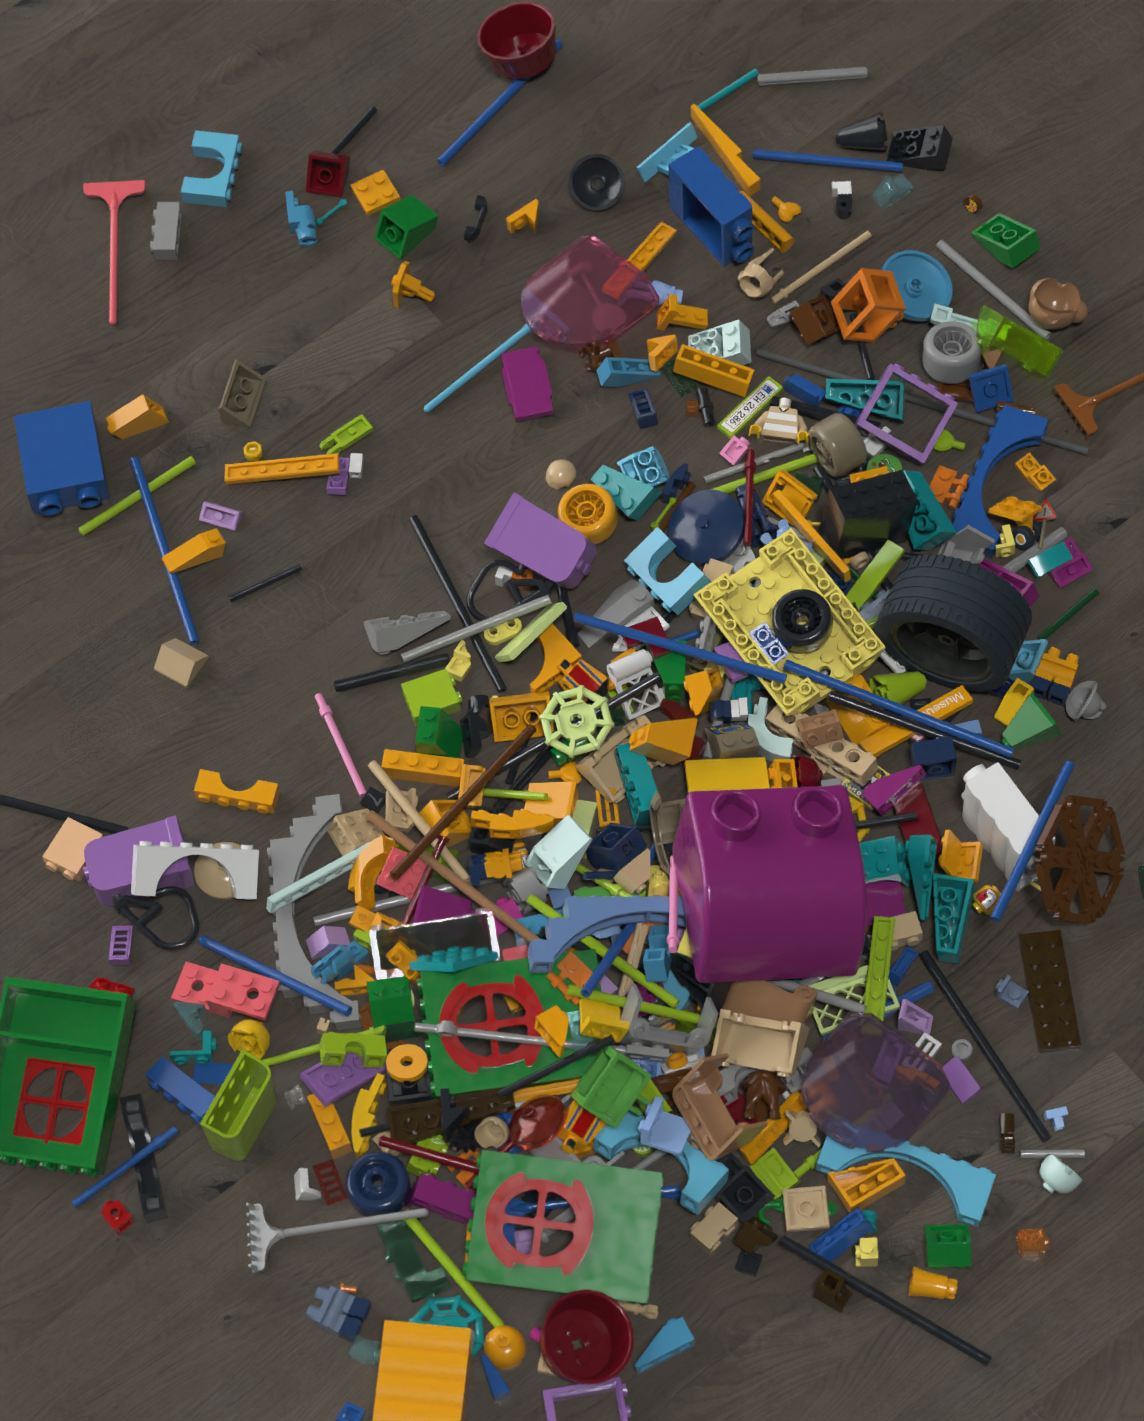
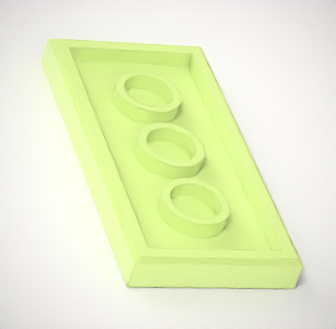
(531, 632)

